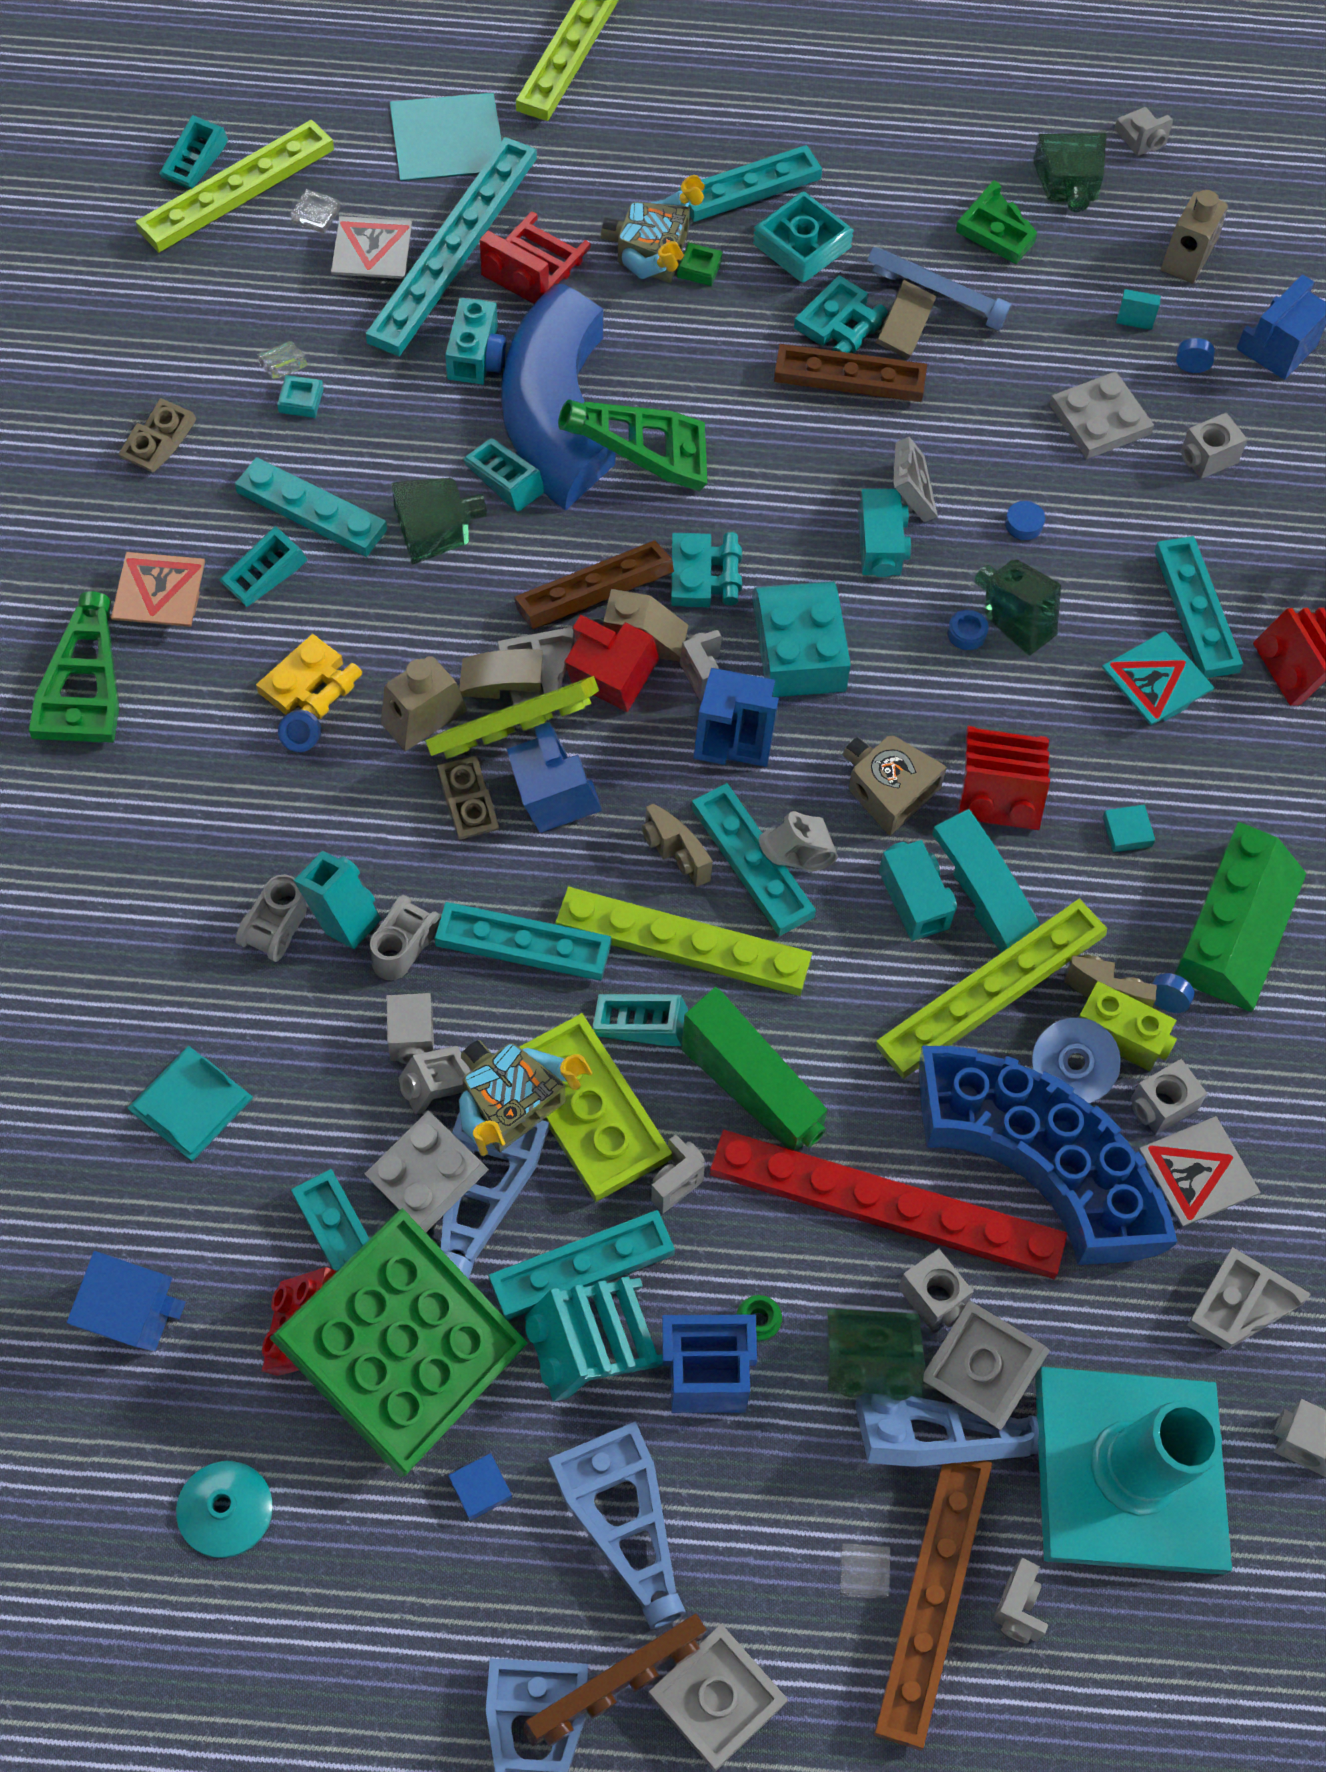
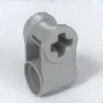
(799, 843)
(273, 925)
(405, 931)

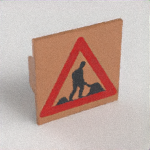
(158, 589)

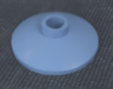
(1090, 1041)

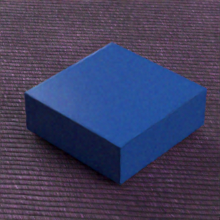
(480, 1487)

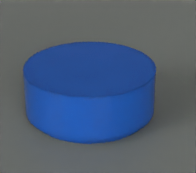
(495, 353)
(1195, 355)
(1025, 520)
(967, 629)
(299, 730)
(1173, 993)

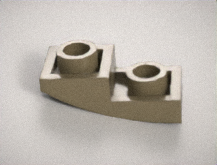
(906, 319)
(159, 437)
(494, 671)
(467, 797)
(676, 839)
(1088, 969)

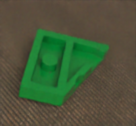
(997, 225)

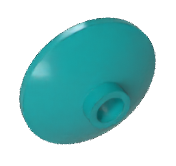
(238, 1527)

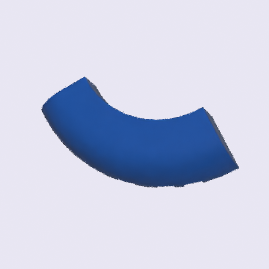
(537, 382)
(1054, 1143)

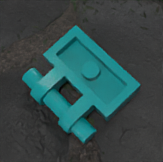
(832, 309)
(692, 569)

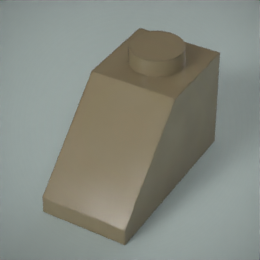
(649, 616)

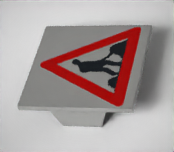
(371, 247)
(1199, 1171)

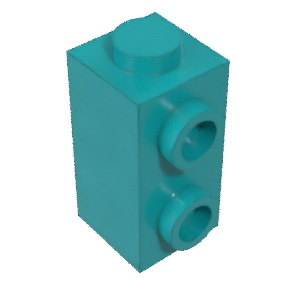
(469, 340)
(882, 532)
(917, 890)
(338, 898)

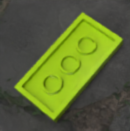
(502, 722)
(602, 1121)

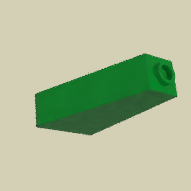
(751, 1071)

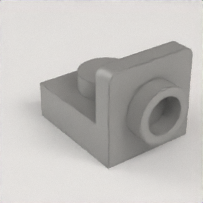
(1143, 130)
(699, 657)
(432, 1077)
(677, 1181)
(1020, 1593)

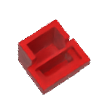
(616, 661)

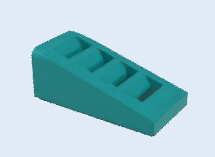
(193, 131)
(518, 491)
(263, 550)
(656, 1004)

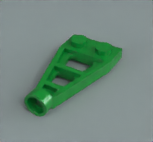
(684, 438)
(78, 717)

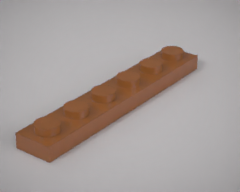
(932, 1604)

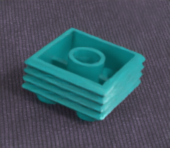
(803, 236)

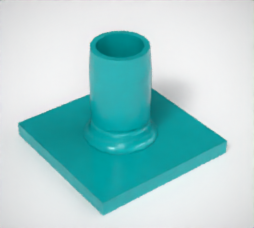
(1131, 1471)

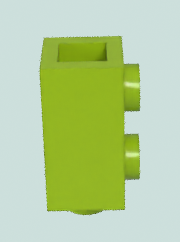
(1136, 1027)

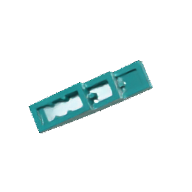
(986, 880)

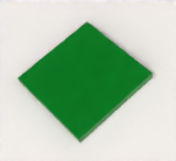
(399, 1342)

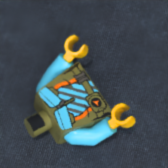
(655, 232)
(512, 1091)

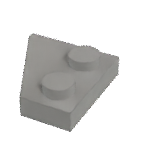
(913, 480)
(555, 647)
(1244, 1301)

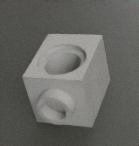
(1213, 445)
(409, 1026)
(1179, 1085)
(935, 1271)
(1303, 1436)

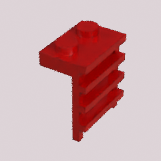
(523, 266)
(1296, 652)
(1005, 778)

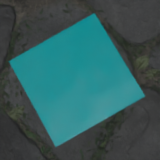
(444, 135)

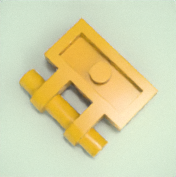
(303, 673)

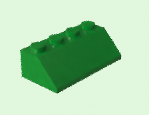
(1242, 918)

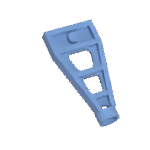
(893, 265)
(523, 1159)
(891, 1439)
(598, 1467)
(526, 1690)

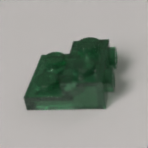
(874, 1353)

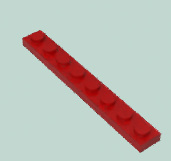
(889, 1204)

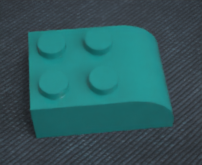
(802, 638)

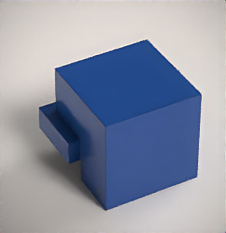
(1286, 329)
(736, 719)
(551, 782)
(124, 1302)
(709, 1361)

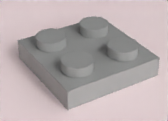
(1101, 415)
(426, 1171)
(985, 1364)
(718, 1698)

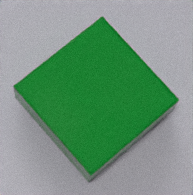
(699, 264)

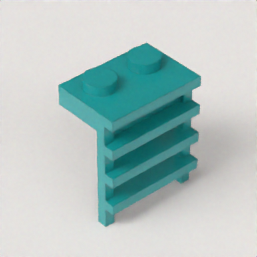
(570, 1341)

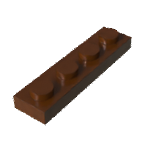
(850, 372)
(593, 584)
(597, 1694)

